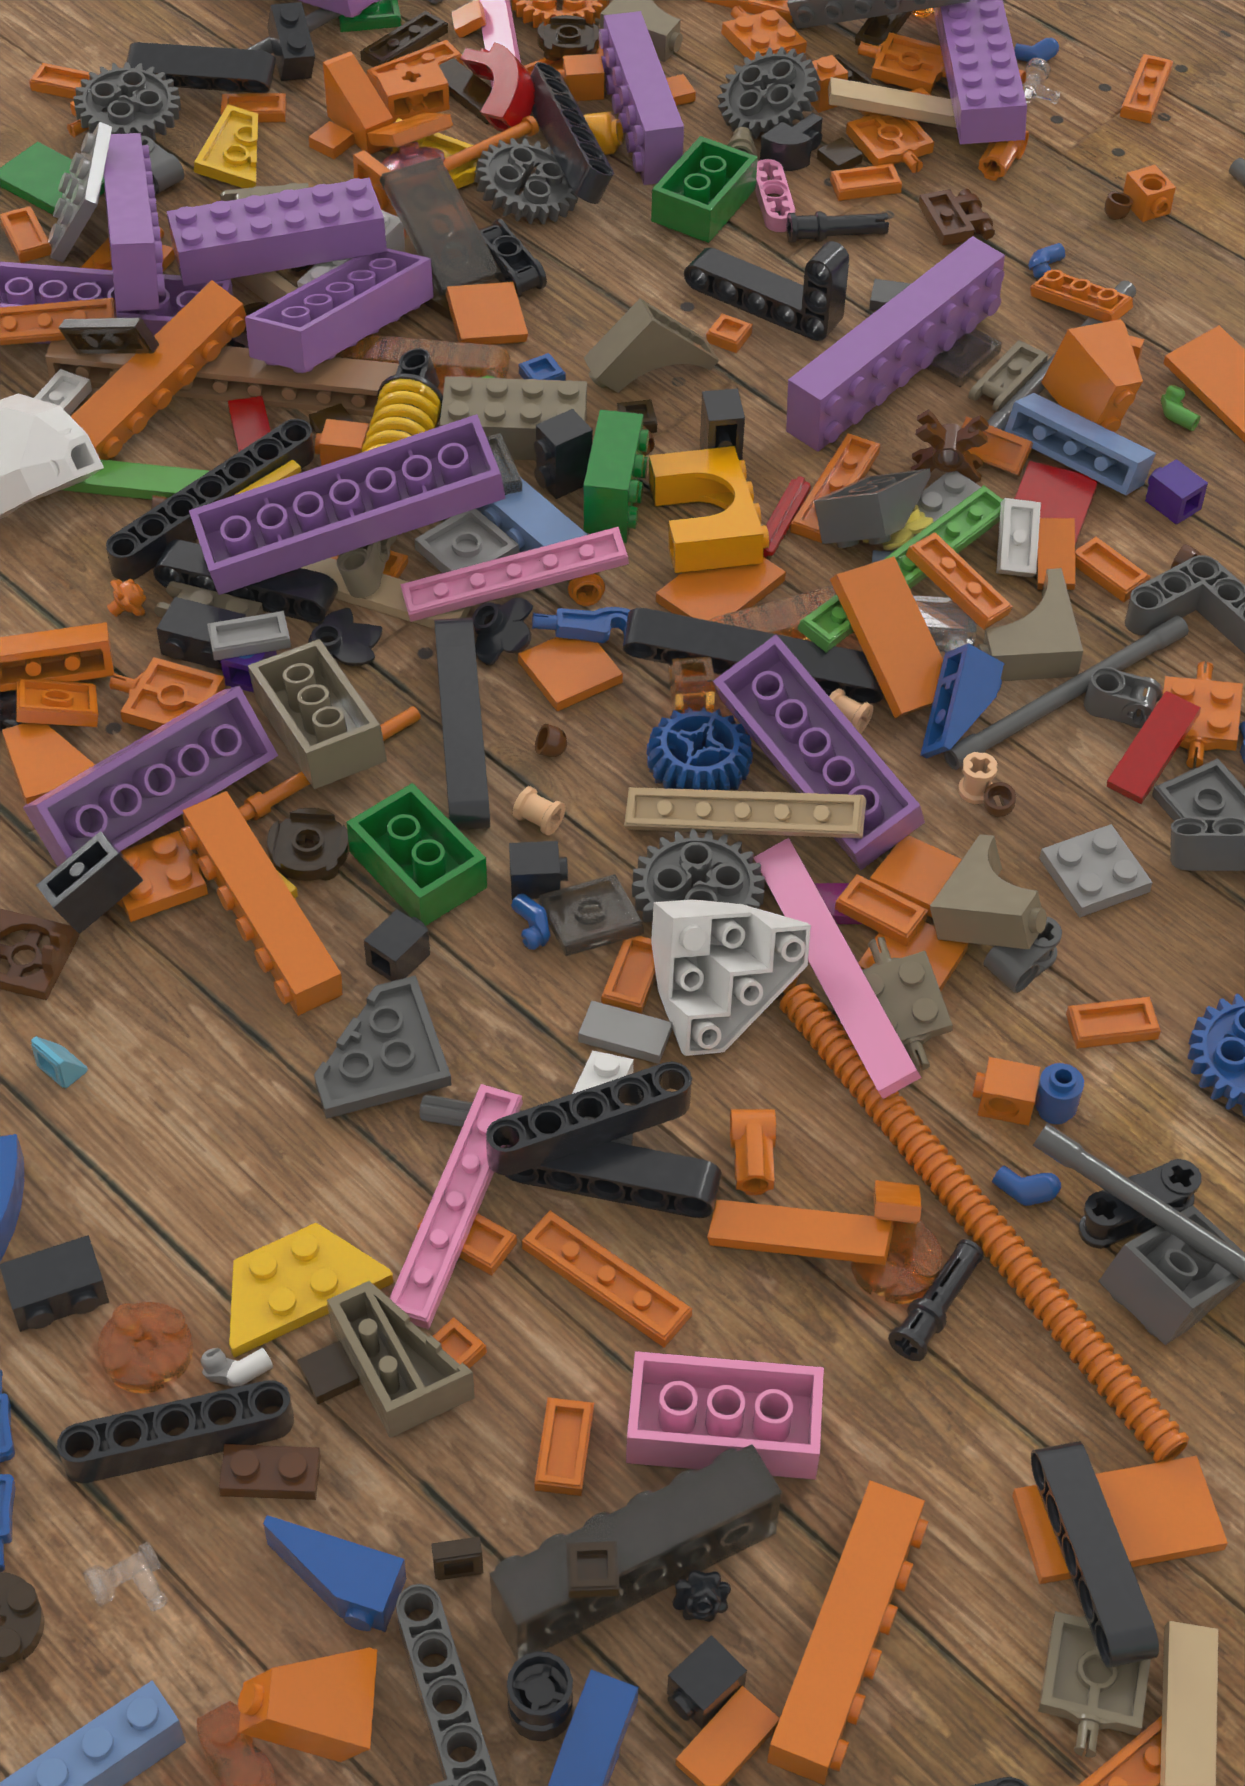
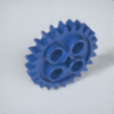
(1213, 1042)

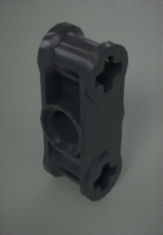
(513, 258)
(1111, 1220)

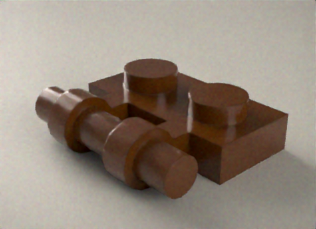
(955, 217)

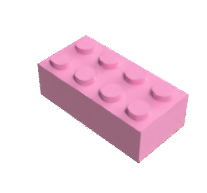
(700, 1406)

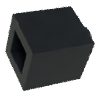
(536, 868)
(397, 946)
(704, 1682)

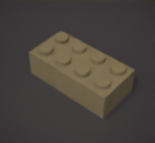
(511, 406)
(317, 713)

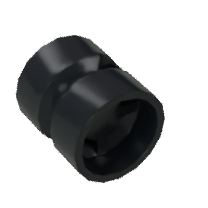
(540, 1696)

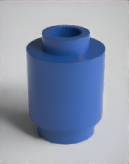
(1059, 1093)

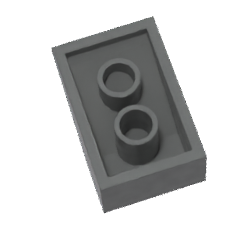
(870, 508)
(1168, 1280)

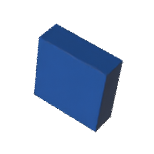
(542, 368)

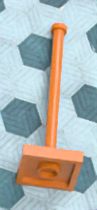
(368, 167)

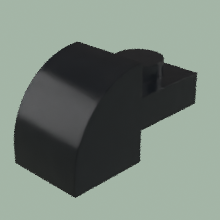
(792, 144)

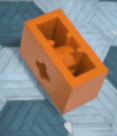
(414, 90)

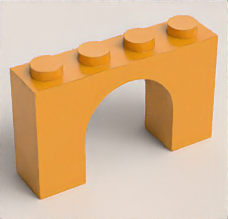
(713, 478)

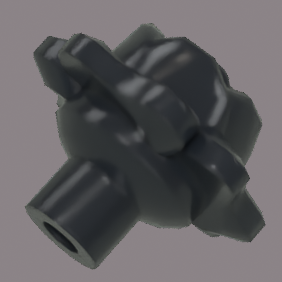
(701, 1596)

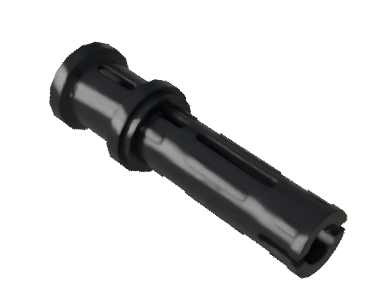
(821, 225)
(928, 1313)

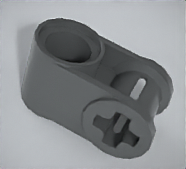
(164, 166)
(1119, 696)
(1020, 966)

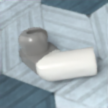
(233, 1372)

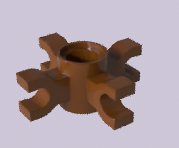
(950, 446)

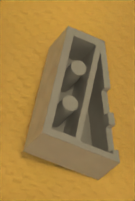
(396, 1362)

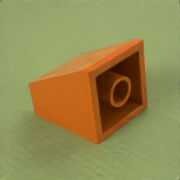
(1095, 373)

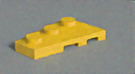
(231, 149)

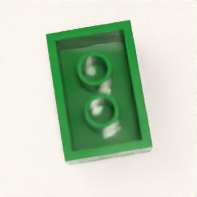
(704, 189)
(615, 472)
(417, 854)

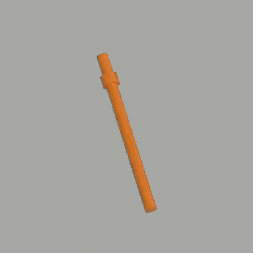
(260, 804)

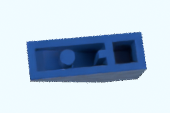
(963, 692)
(347, 1576)

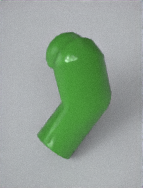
(1175, 411)

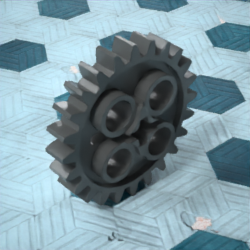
(769, 91)
(128, 101)
(508, 169)
(696, 871)

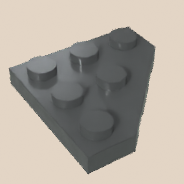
(383, 1053)

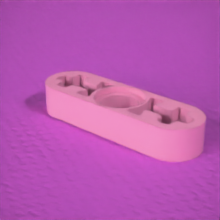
(777, 185)

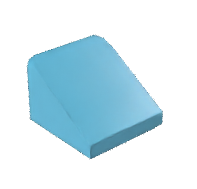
(57, 1062)

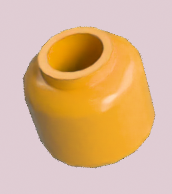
(606, 130)

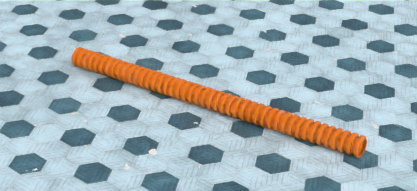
(988, 1230)

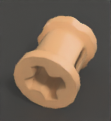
(855, 712)
(978, 773)
(538, 810)

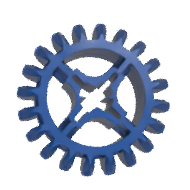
(699, 751)

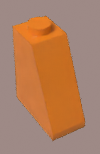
(354, 100)
(41, 759)
(314, 1705)

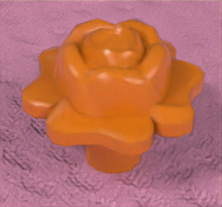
(127, 597)

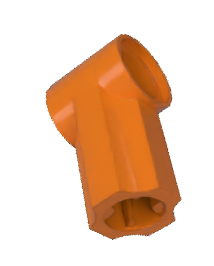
(1000, 156)
(753, 1140)

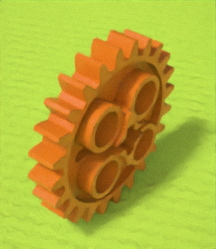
(546, 9)

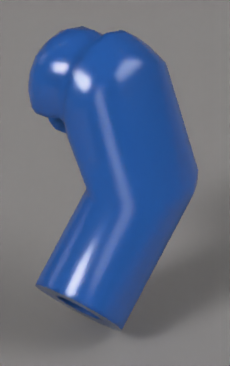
(1043, 49)
(1042, 257)
(536, 916)
(1029, 1189)

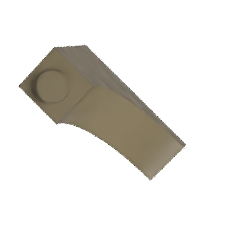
(661, 26)
(642, 343)
(1042, 642)
(983, 907)

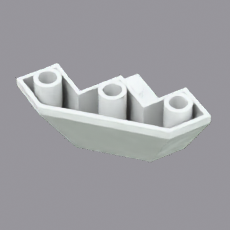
(40, 451)
(722, 967)

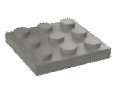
(79, 191)

